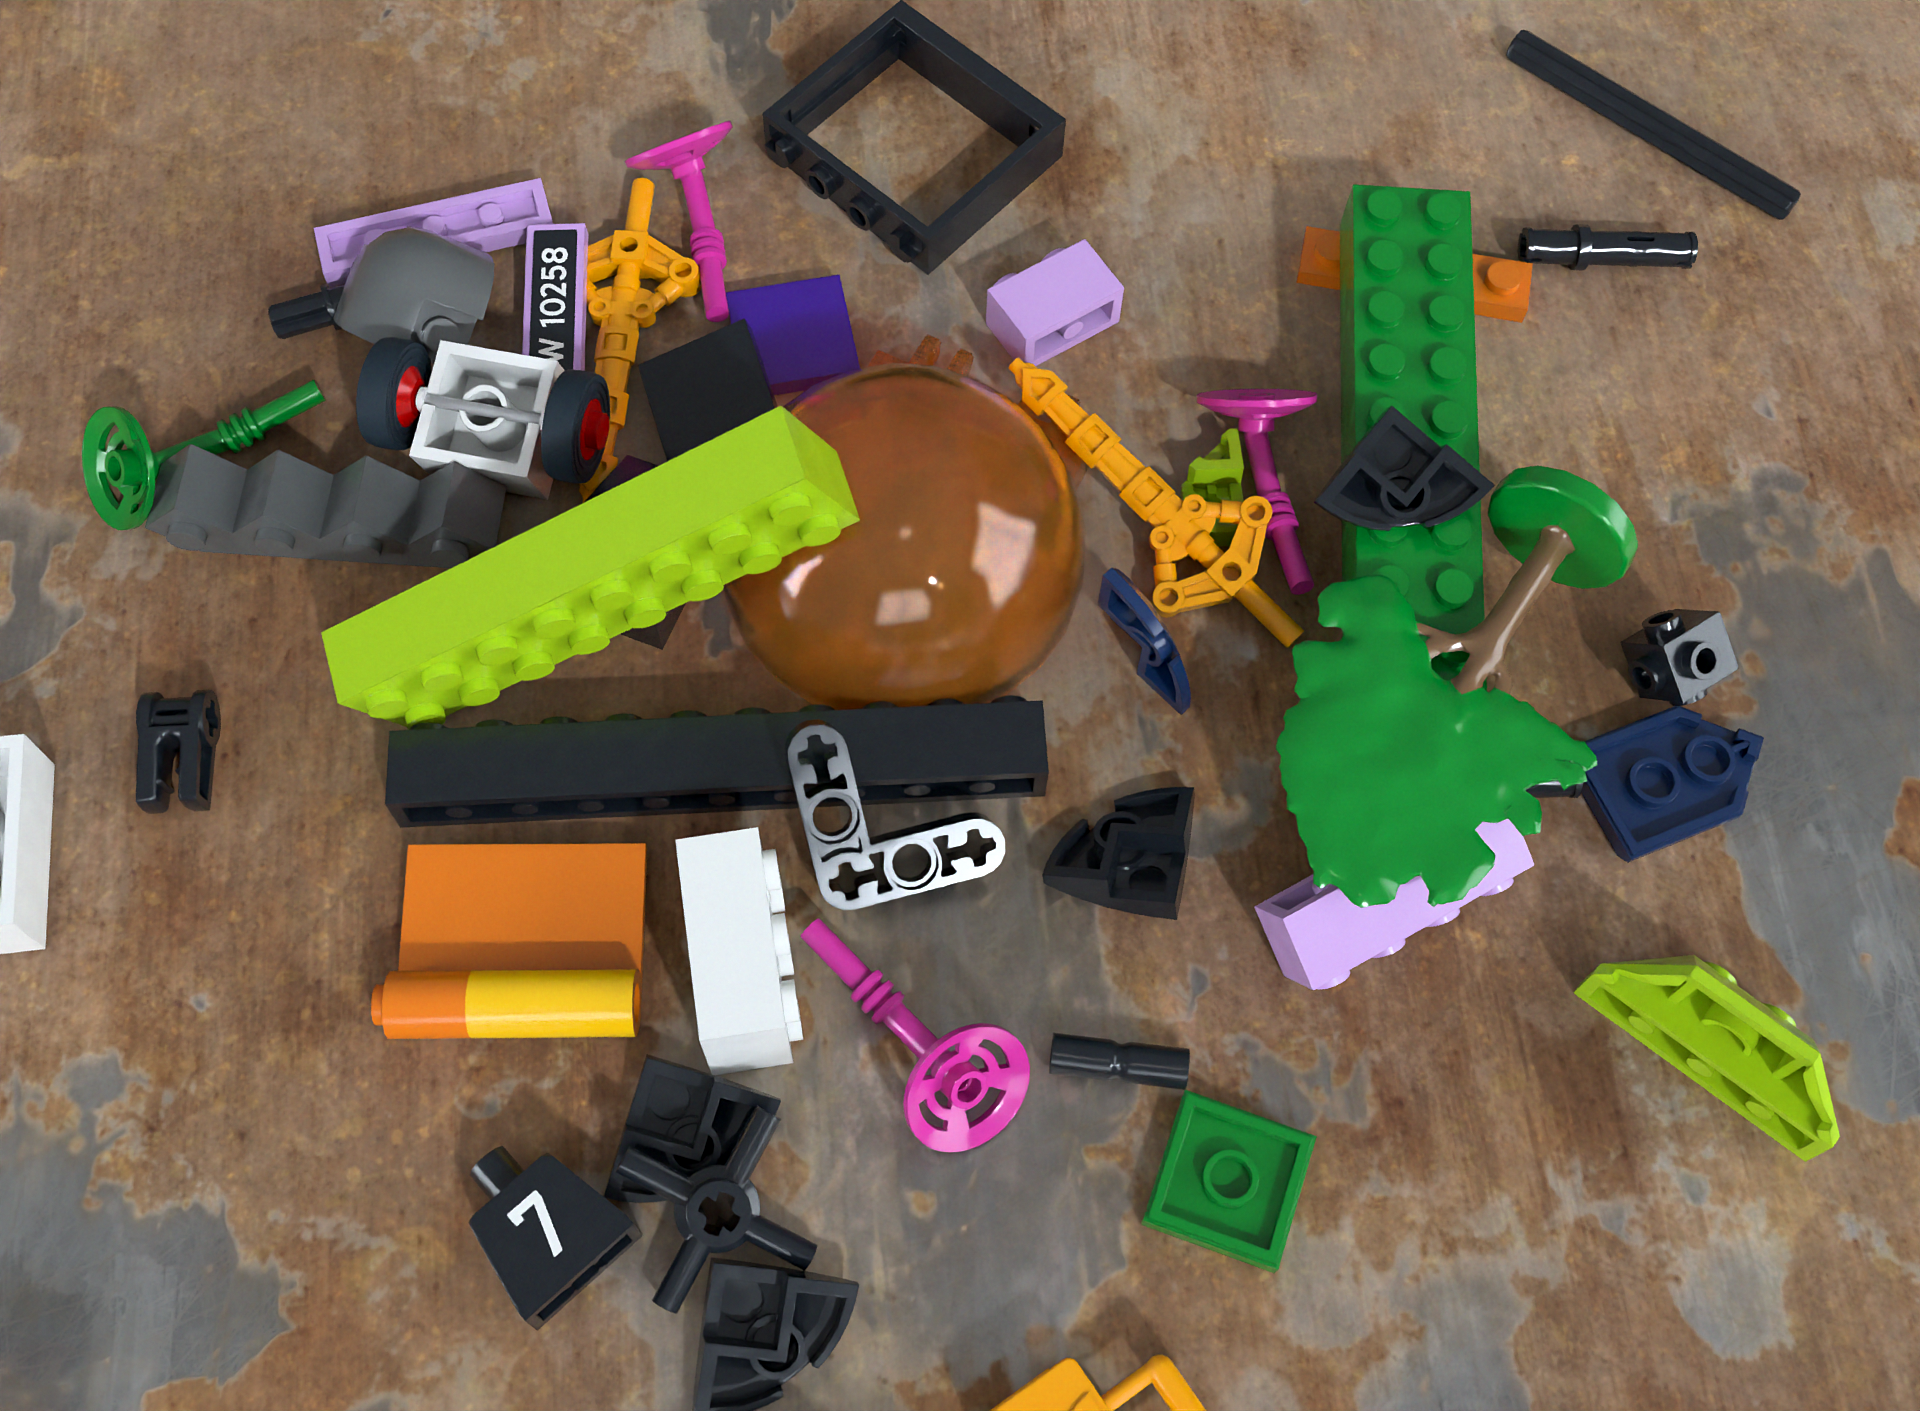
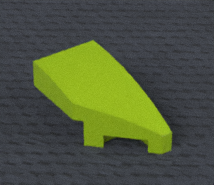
(1218, 479)

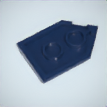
(1668, 780)

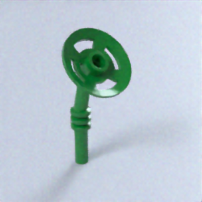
(141, 466)

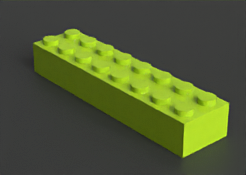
(593, 573)

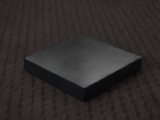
(707, 388)

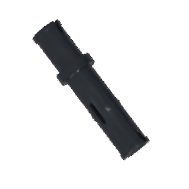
(1612, 248)

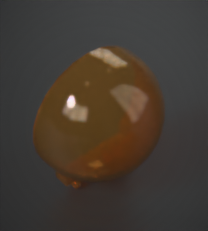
(958, 549)

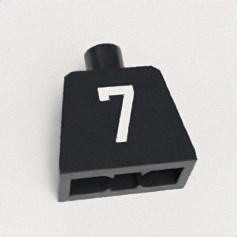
(545, 1231)

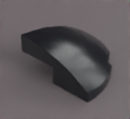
(1401, 479)
(1131, 856)
(683, 1122)
(763, 1330)

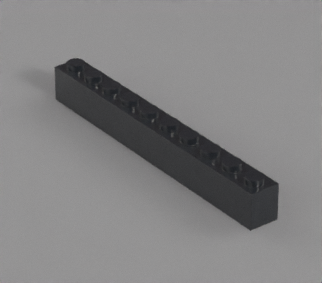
(709, 762)

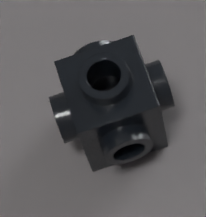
(1679, 655)

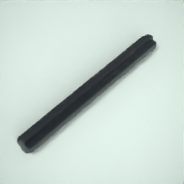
(1653, 125)

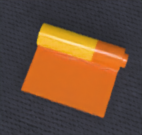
(518, 942)

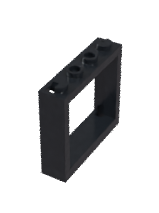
(960, 74)

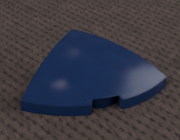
(1159, 659)

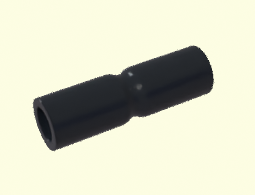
(1111, 1060)

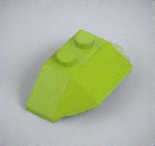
(1724, 1042)

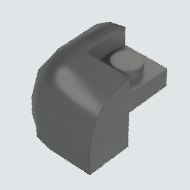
(416, 289)

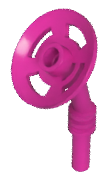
(706, 242)
(1256, 417)
(950, 1071)

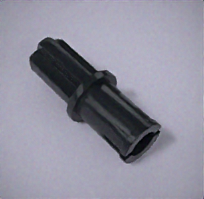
(306, 312)

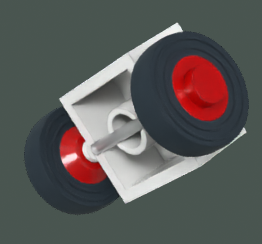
(487, 410)

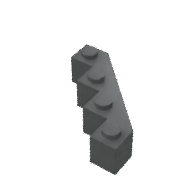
(310, 514)

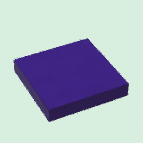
(798, 330)

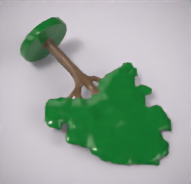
(1405, 765)

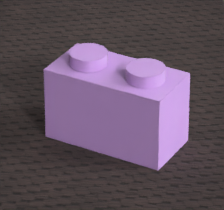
(1054, 304)

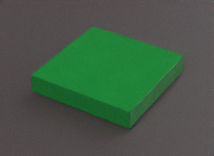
(1229, 1181)

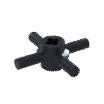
(690, 1217)

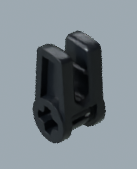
(172, 727)

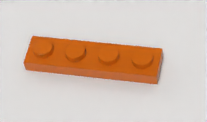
(1498, 283)

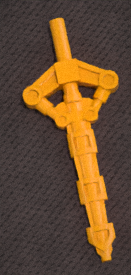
(625, 306)
(1178, 525)

